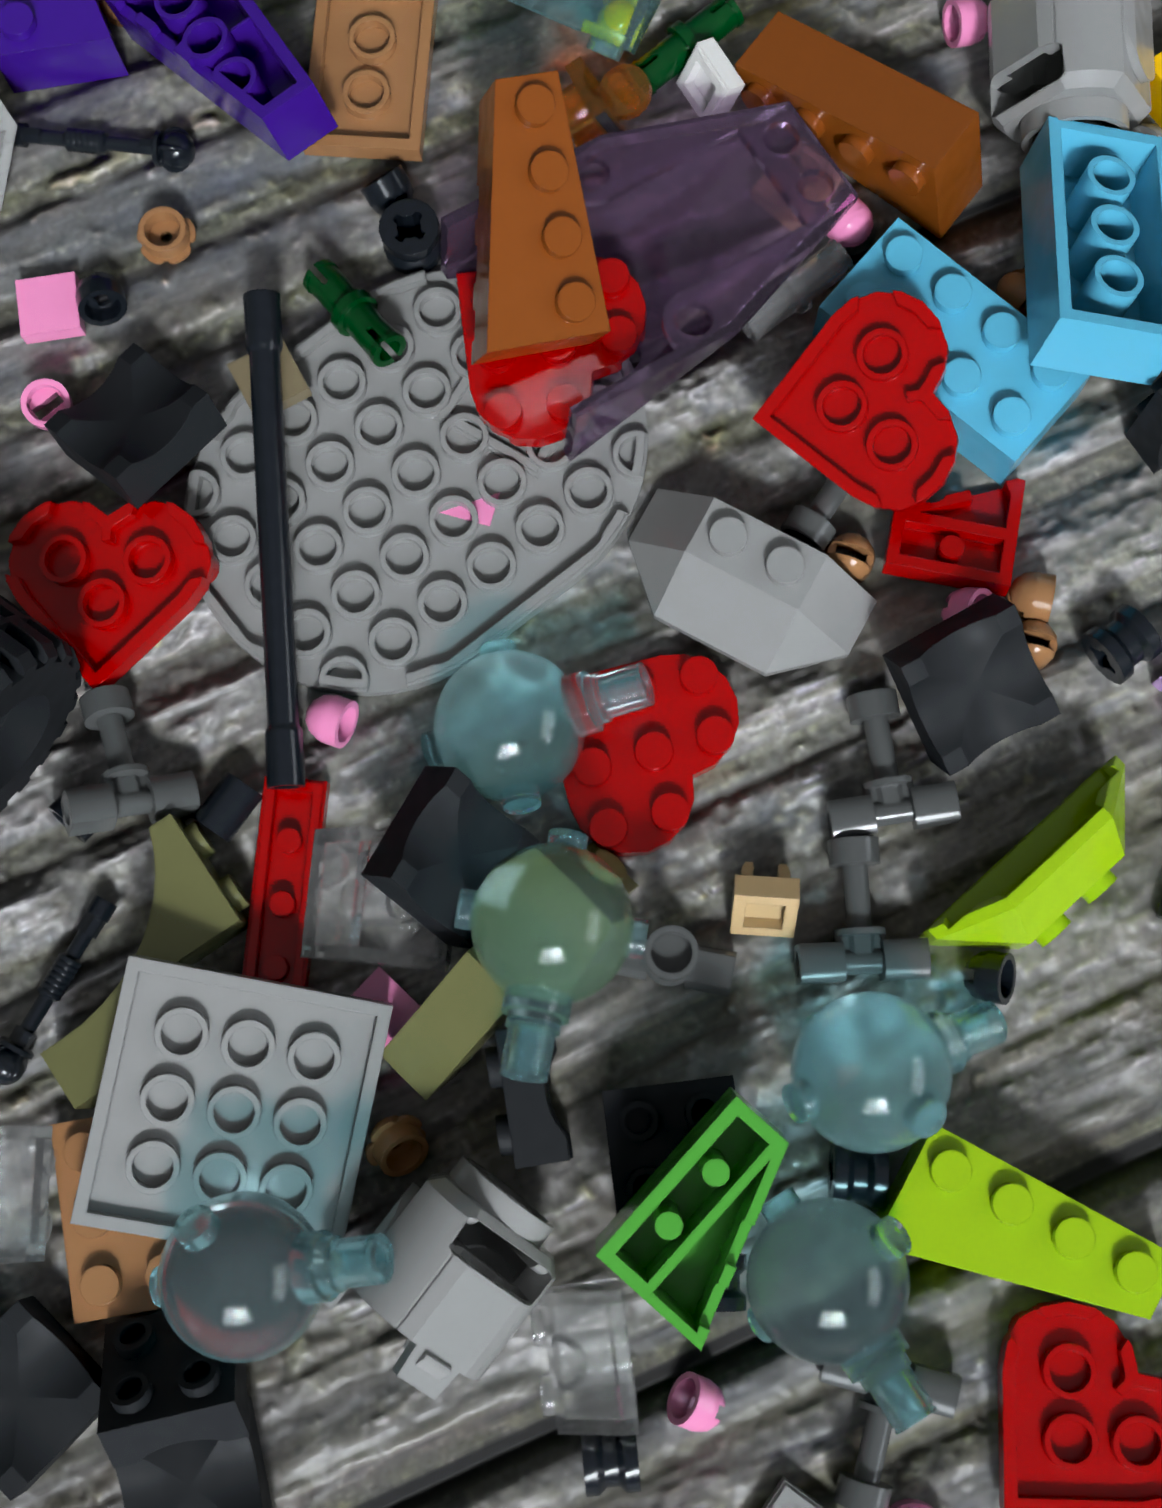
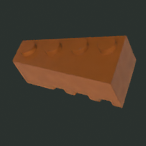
(871, 120)
(532, 229)

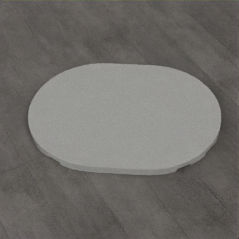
(379, 576)

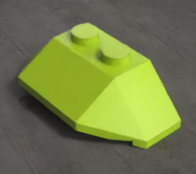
(1044, 872)

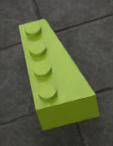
(1009, 1226)

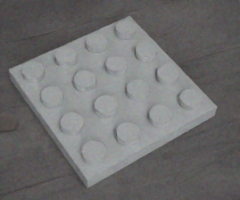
(225, 1091)

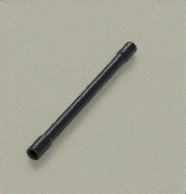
(283, 733)

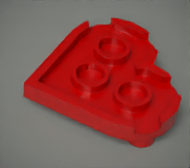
(532, 393)
(867, 402)
(110, 579)
(638, 773)
(1076, 1413)

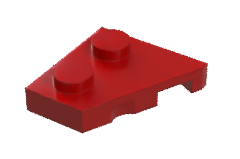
(958, 539)

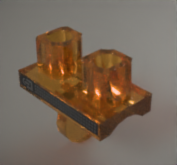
(599, 106)

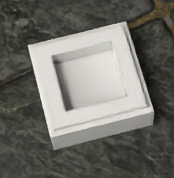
(710, 80)

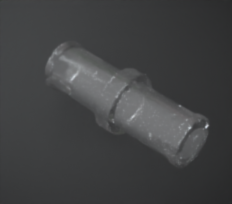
(800, 288)

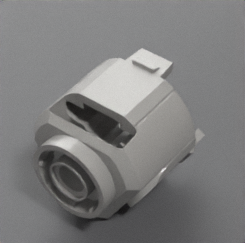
(1069, 63)
(461, 1274)

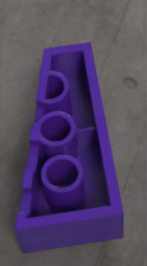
(56, 44)

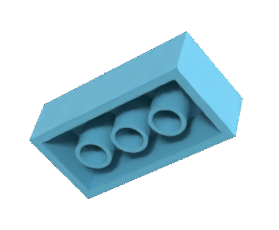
(1093, 250)
(988, 386)

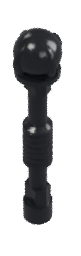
(168, 148)
(16, 1049)

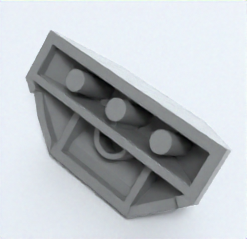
(744, 585)

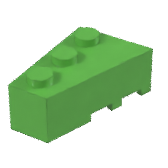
(694, 1214)

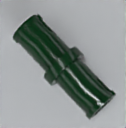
(672, 53)
(354, 313)

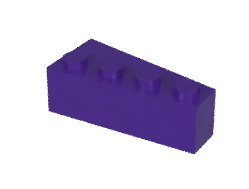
(235, 62)

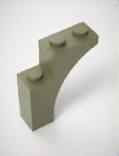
(187, 921)
(459, 1016)

